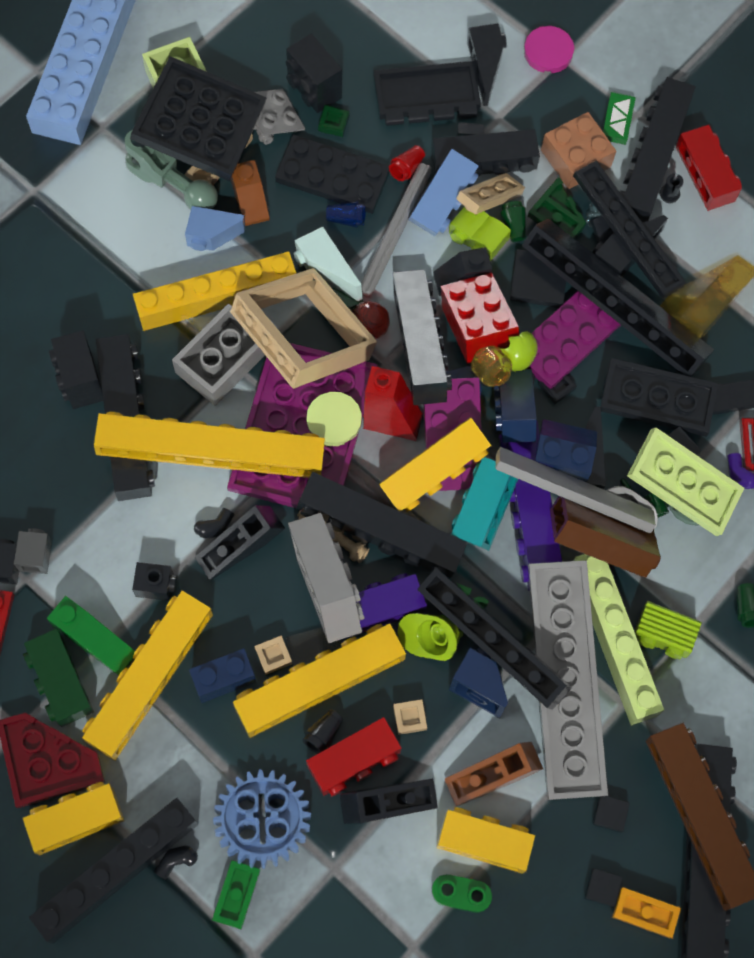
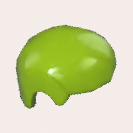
(521, 351)

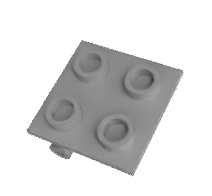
(277, 116)

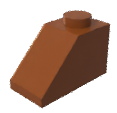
(250, 193)

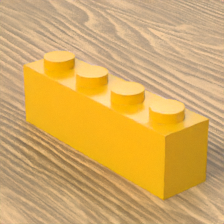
(435, 464)

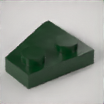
(559, 209)

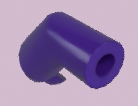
(738, 473)

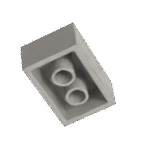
(217, 357)

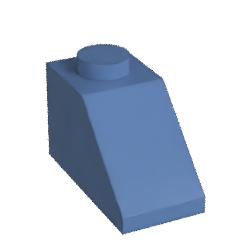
(212, 228)

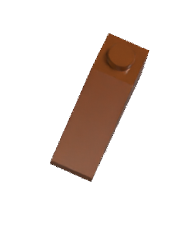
(494, 773)

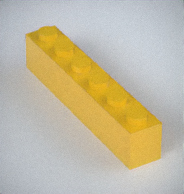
(208, 291)
(147, 675)
(318, 680)

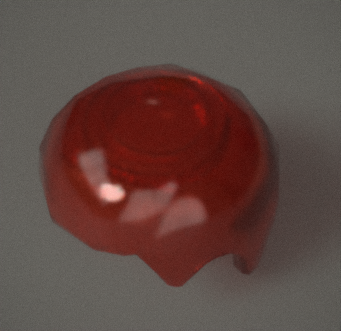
(373, 317)

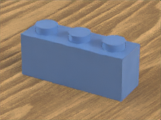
(441, 195)

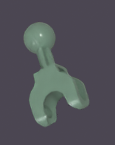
(161, 168)

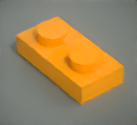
(646, 912)

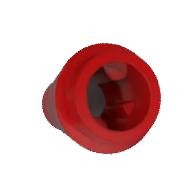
(405, 164)

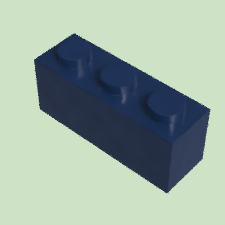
(516, 408)

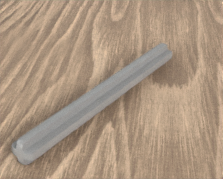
(395, 229)

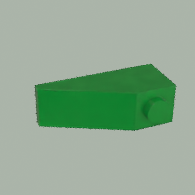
(91, 635)

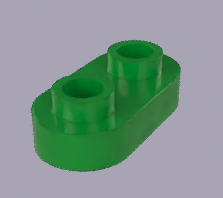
(461, 893)

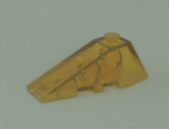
(709, 296)

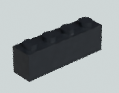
(492, 151)

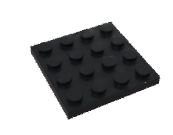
(198, 118)

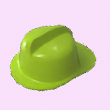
(429, 636)

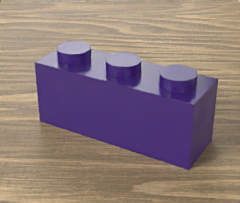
(390, 601)

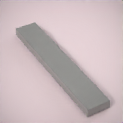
(575, 490)

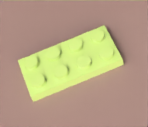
(685, 481)

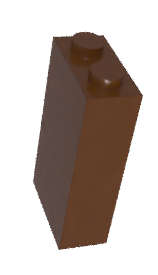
(604, 537)

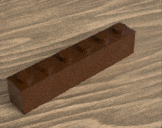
(704, 815)

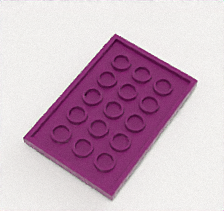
(284, 408)

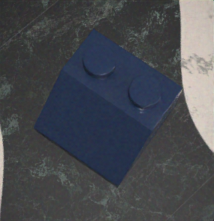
(566, 449)
(480, 682)

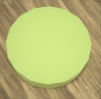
(334, 418)

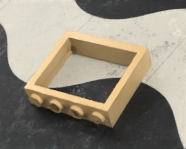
(278, 350)

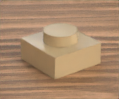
(273, 655)
(410, 717)

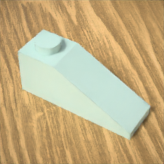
(319, 252)

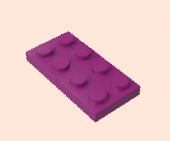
(569, 338)
(441, 418)

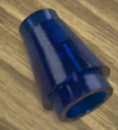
(348, 214)

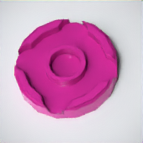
(548, 49)

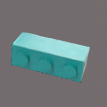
(484, 505)

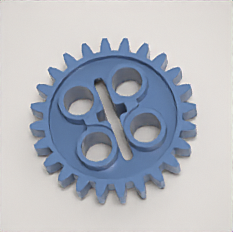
(289, 817)

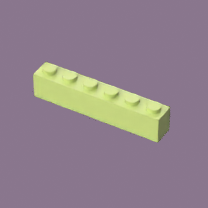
(620, 644)

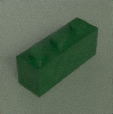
(57, 678)

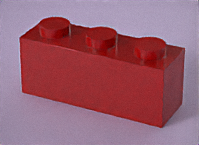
(708, 167)
(354, 757)

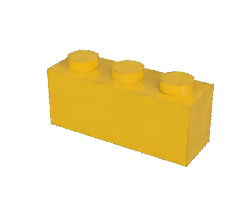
(73, 818)
(486, 840)

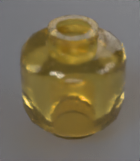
(491, 366)

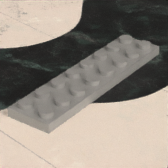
(566, 644)

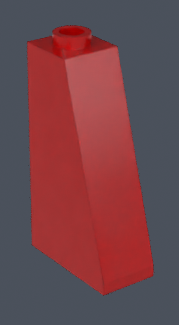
(390, 405)

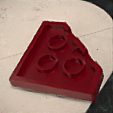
(45, 761)

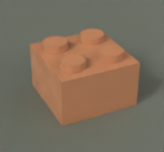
(577, 146)

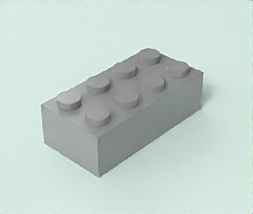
(327, 577)

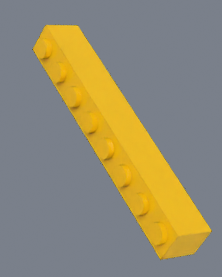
(208, 445)

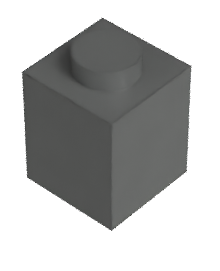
(33, 551)

